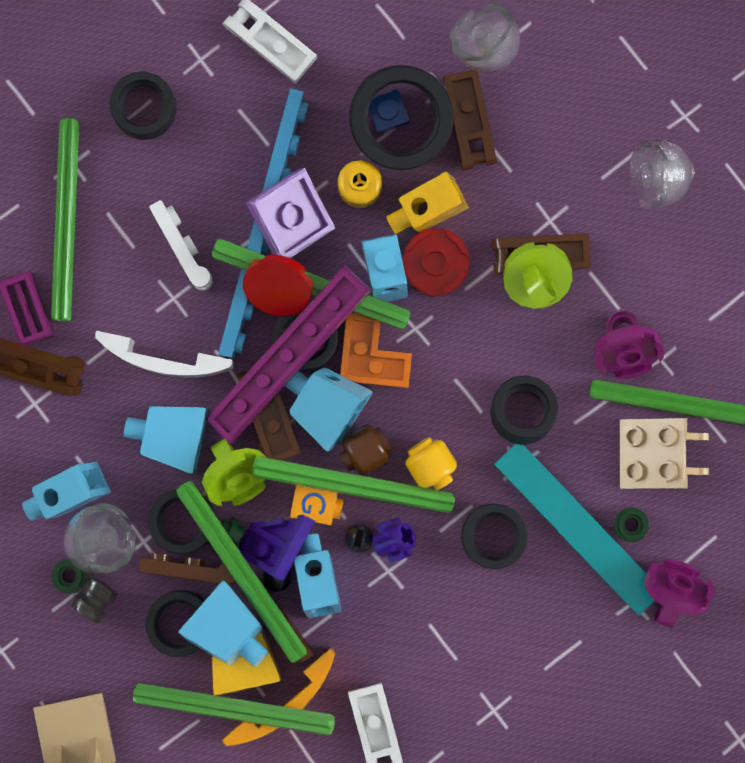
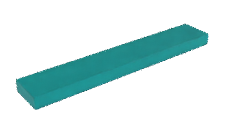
(576, 526)

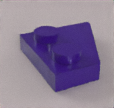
(275, 544)

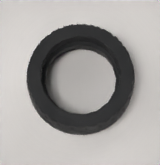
(442, 109)

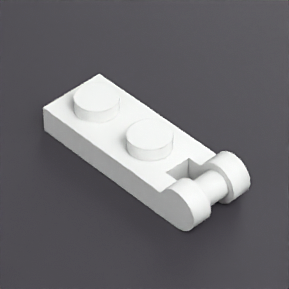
(271, 41)
(182, 247)
(374, 723)

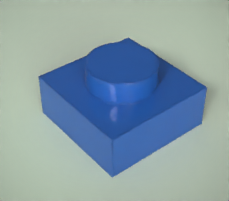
(388, 111)

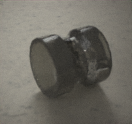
(94, 599)

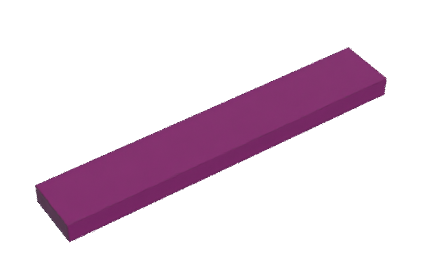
(288, 354)

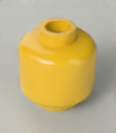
(359, 196)
(431, 463)

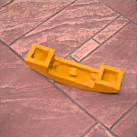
(316, 672)

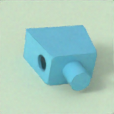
(385, 268)
(327, 405)
(170, 435)
(67, 492)
(319, 592)
(225, 628)

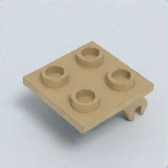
(656, 453)
(75, 731)

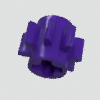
(394, 540)

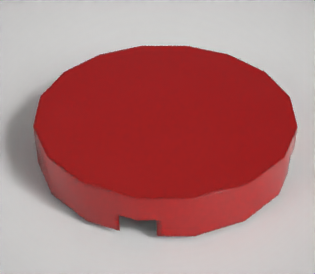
(435, 262)
(277, 285)

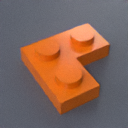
(367, 364)

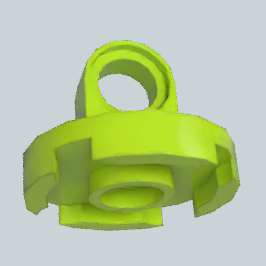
(537, 275)
(231, 475)

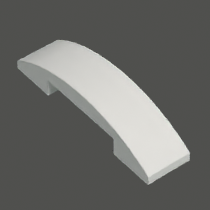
(205, 365)

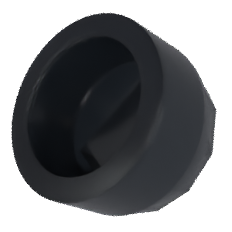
(366, 540)
(275, 584)

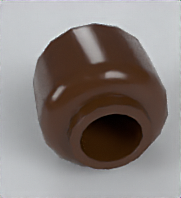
(365, 450)

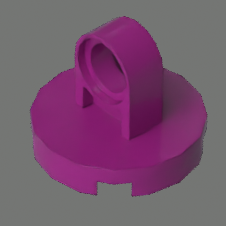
(629, 349)
(677, 590)

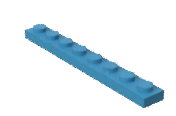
(286, 145)

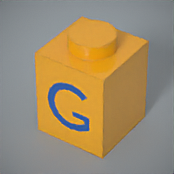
(316, 504)

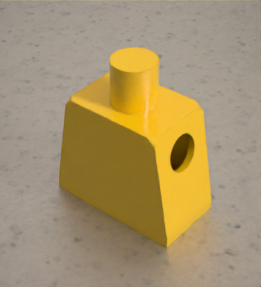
(443, 202)
(242, 674)

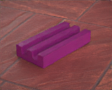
(35, 335)

